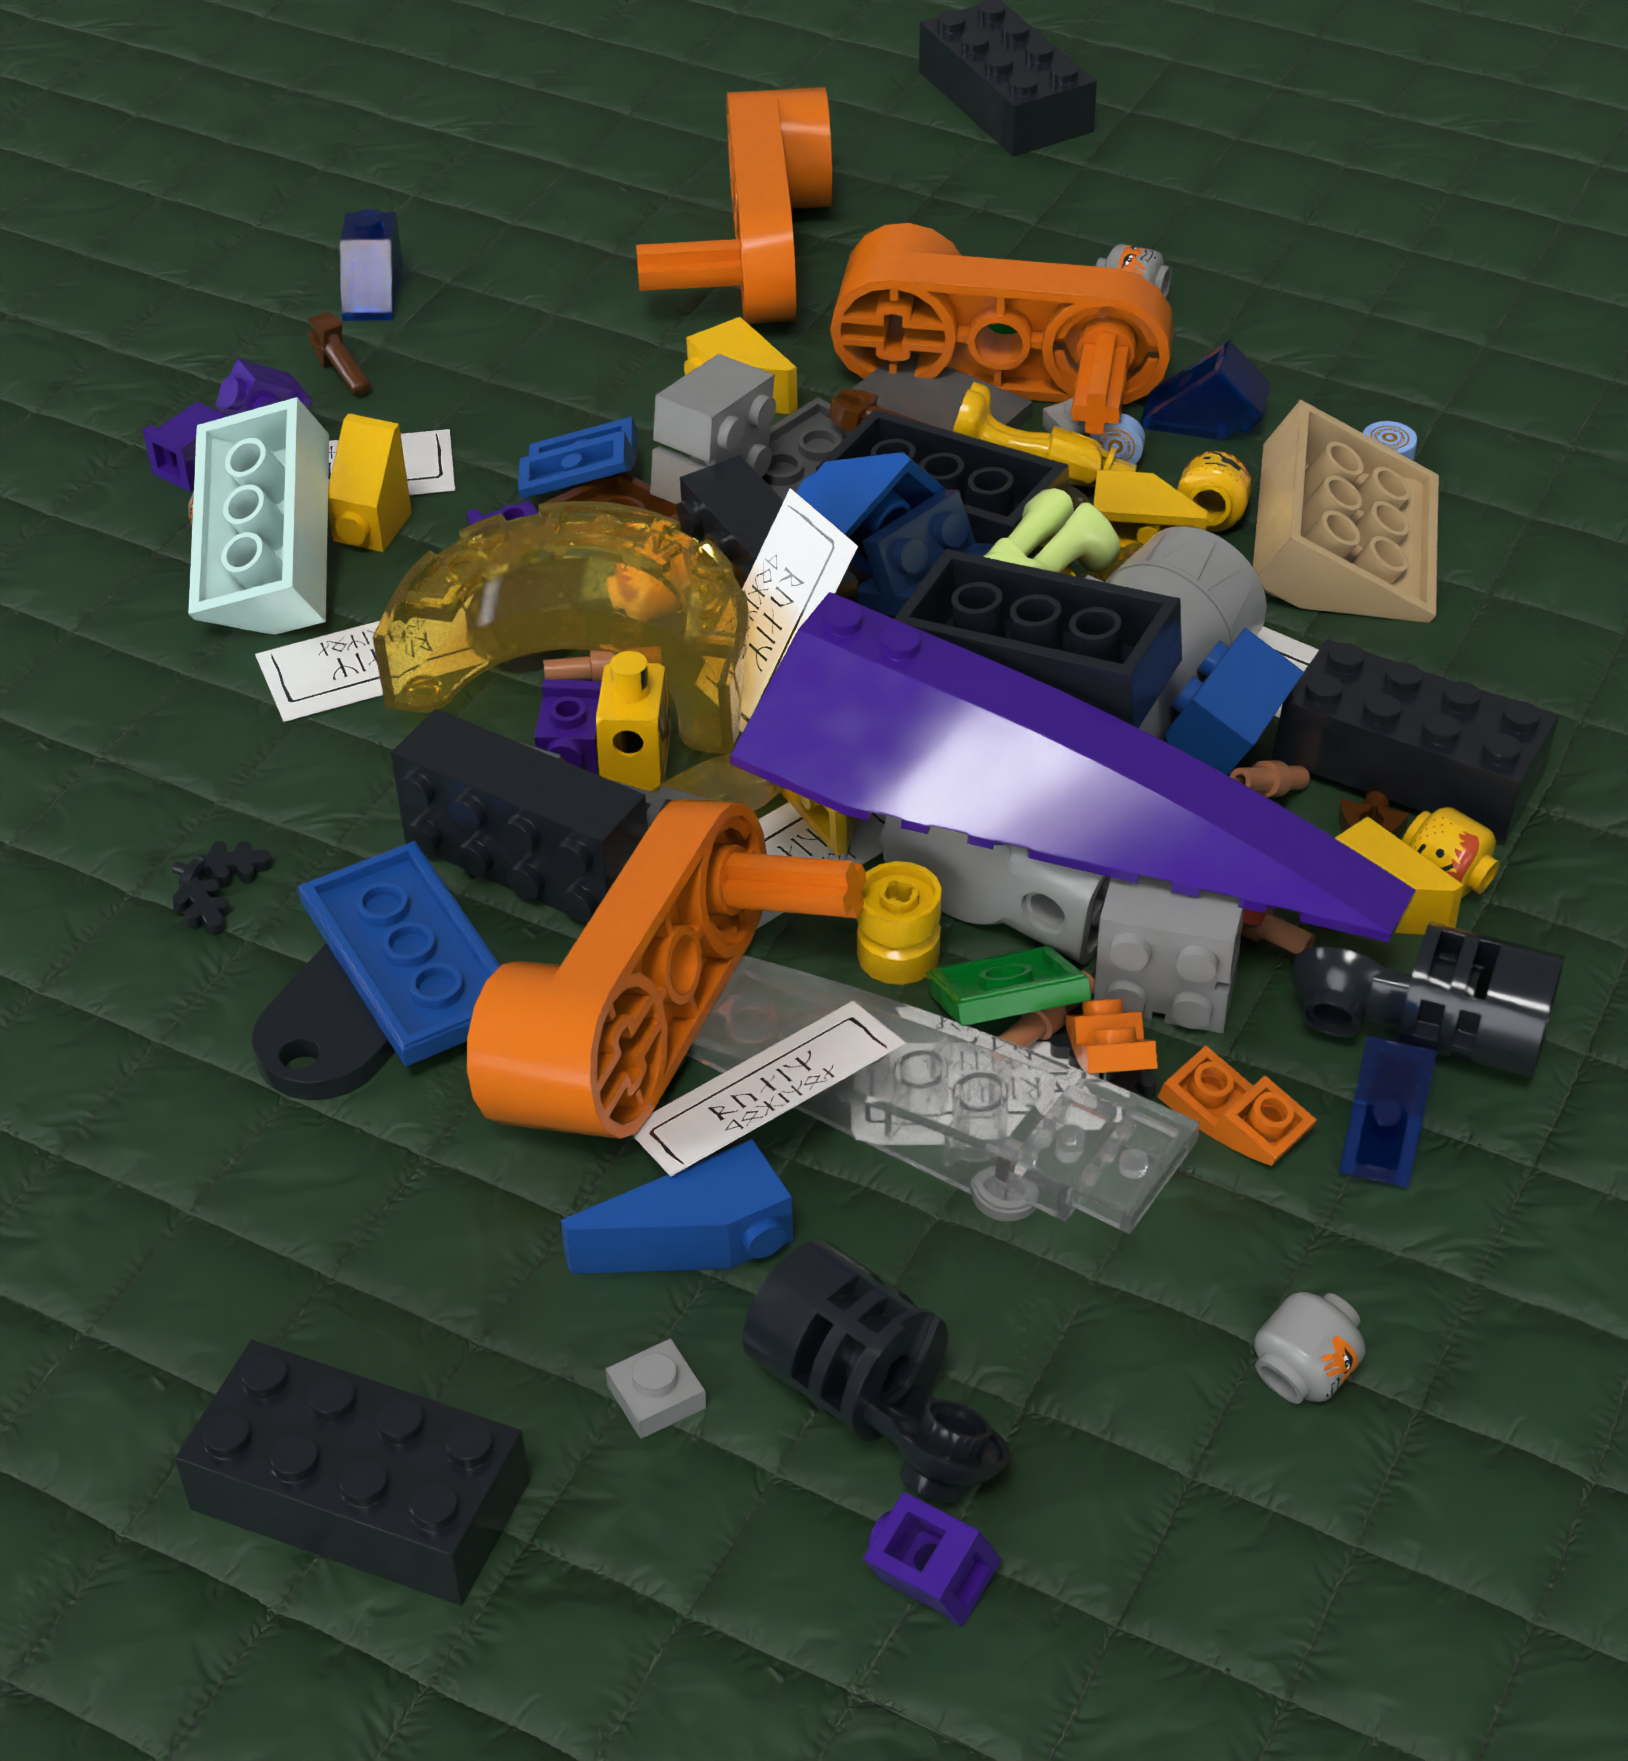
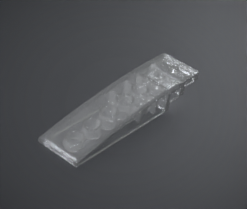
(964, 1101)

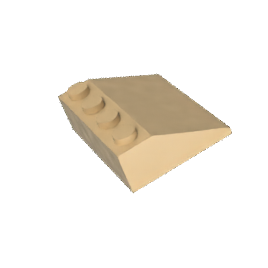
(1345, 522)

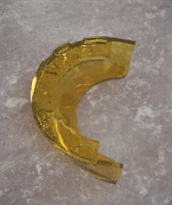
(580, 582)

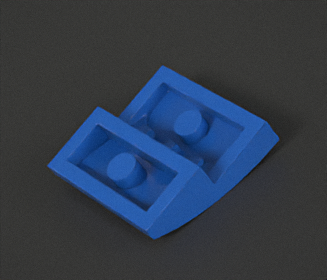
(578, 457)

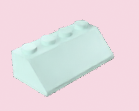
(260, 520)

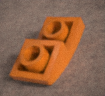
(1110, 1038)
(1247, 1118)

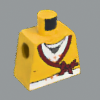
(633, 700)

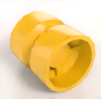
(899, 923)

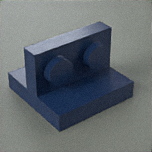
(911, 546)

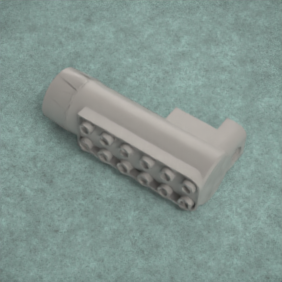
(1056, 902)

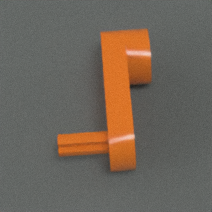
(776, 165)
(1076, 325)
(609, 1026)

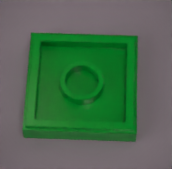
(1007, 985)

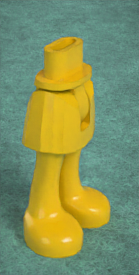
(1061, 445)

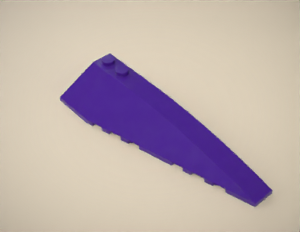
(956, 742)

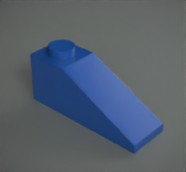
(695, 1220)

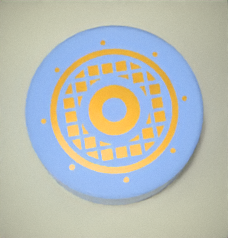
(1125, 436)
(1395, 436)

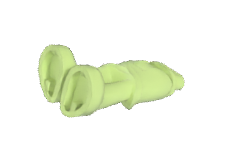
(1064, 534)

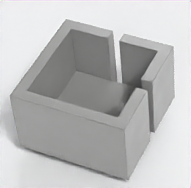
(713, 416)
(1169, 952)

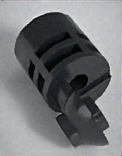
(1465, 996)
(869, 1362)

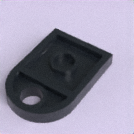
(324, 1020)

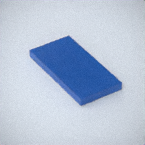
(403, 948)

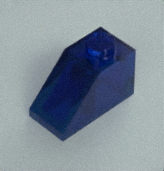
(370, 265)
(1209, 397)
(1388, 1110)

